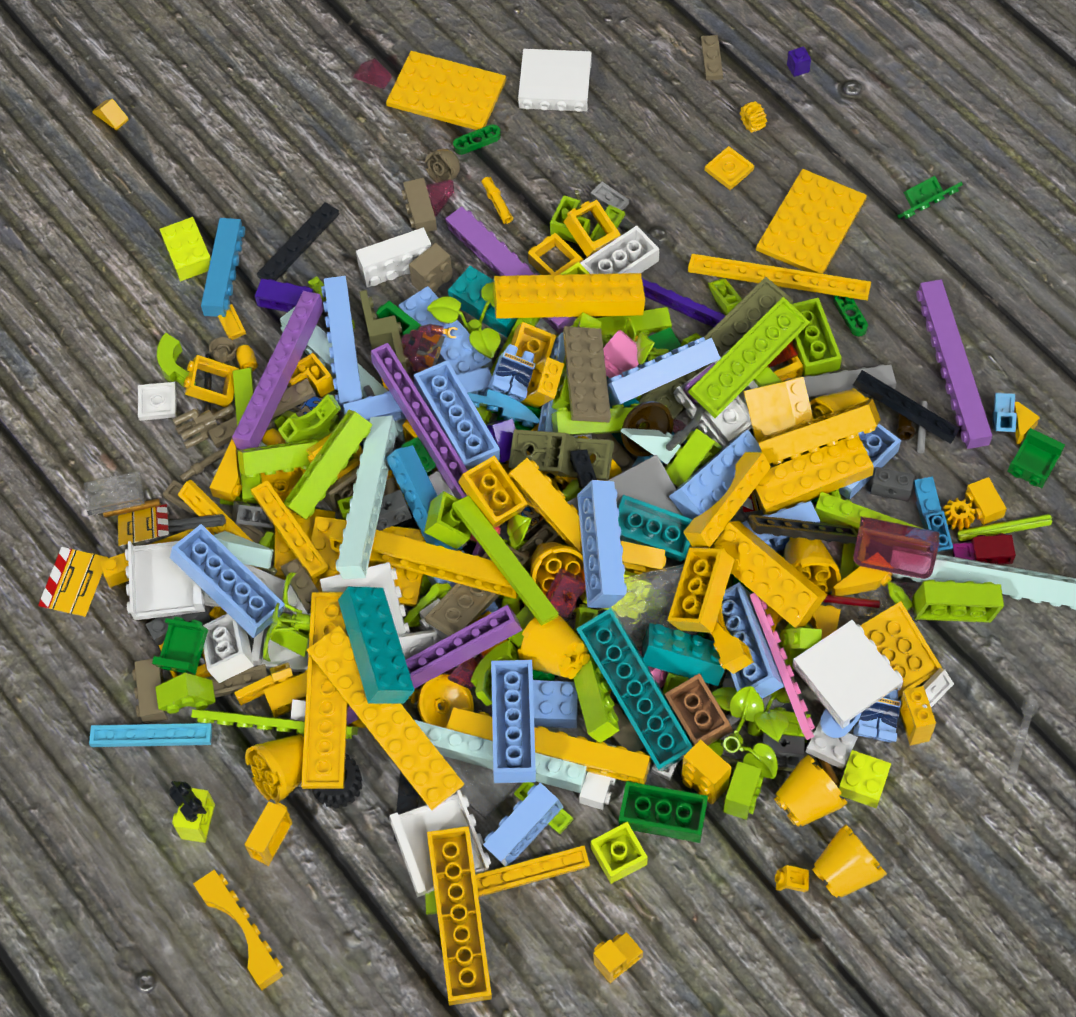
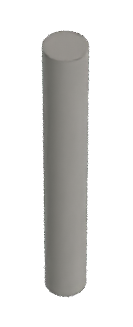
(921, 433)

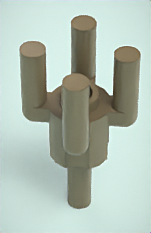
(200, 424)

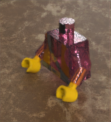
(425, 345)

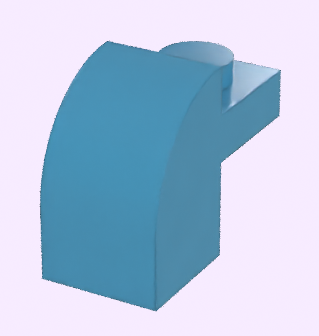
(1003, 416)

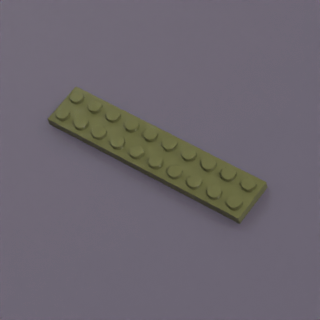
(724, 336)

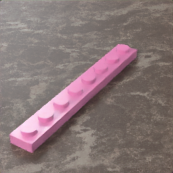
(785, 670)

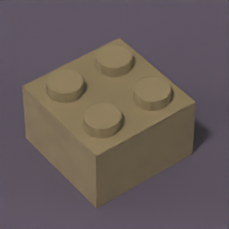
(431, 269)

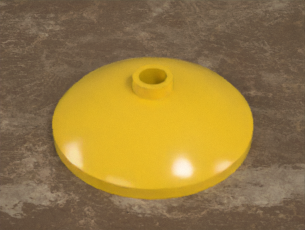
(284, 481)
(447, 694)

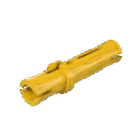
(495, 195)

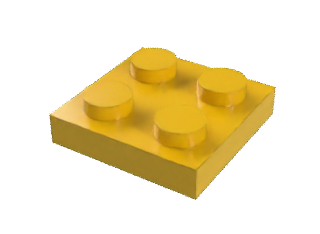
(729, 168)

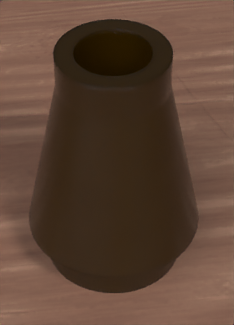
(905, 428)

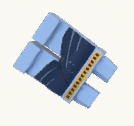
(512, 373)
(880, 719)

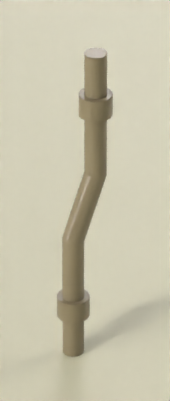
(197, 468)

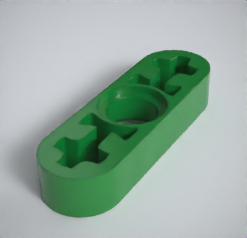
(482, 133)
(851, 320)

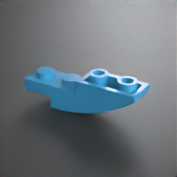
(509, 407)
(930, 511)

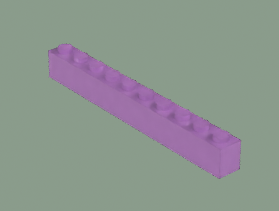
(494, 254)
(954, 364)
(278, 371)
(419, 417)
(458, 648)

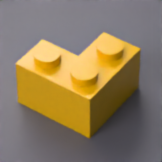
(315, 372)
(616, 956)

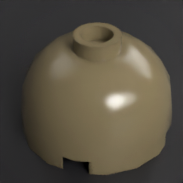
(442, 165)

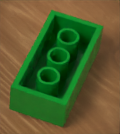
(663, 811)

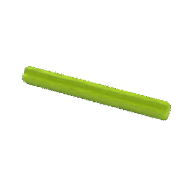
(1005, 527)

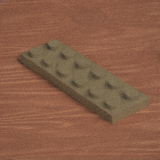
(586, 374)
(464, 604)

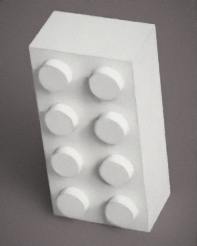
(627, 254)
(391, 257)

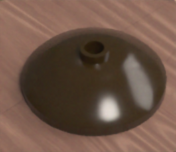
(653, 417)

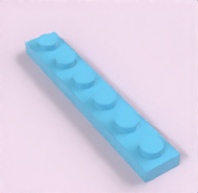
(150, 735)

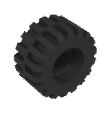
(351, 787)

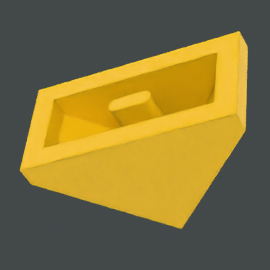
(111, 114)
(1024, 421)

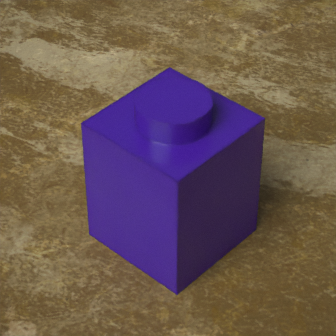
(798, 61)

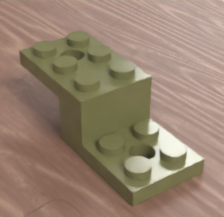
(384, 330)
(554, 449)

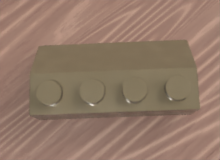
(341, 489)

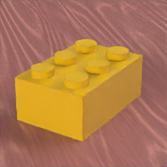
(493, 491)
(705, 771)

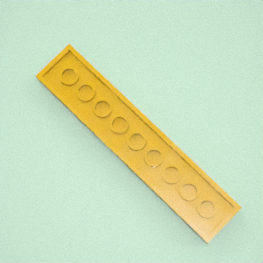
(325, 707)
(387, 723)

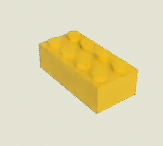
(533, 340)
(700, 590)

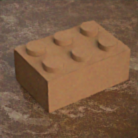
(698, 711)

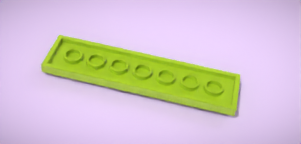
(748, 357)
(262, 722)

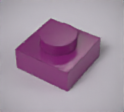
(963, 550)

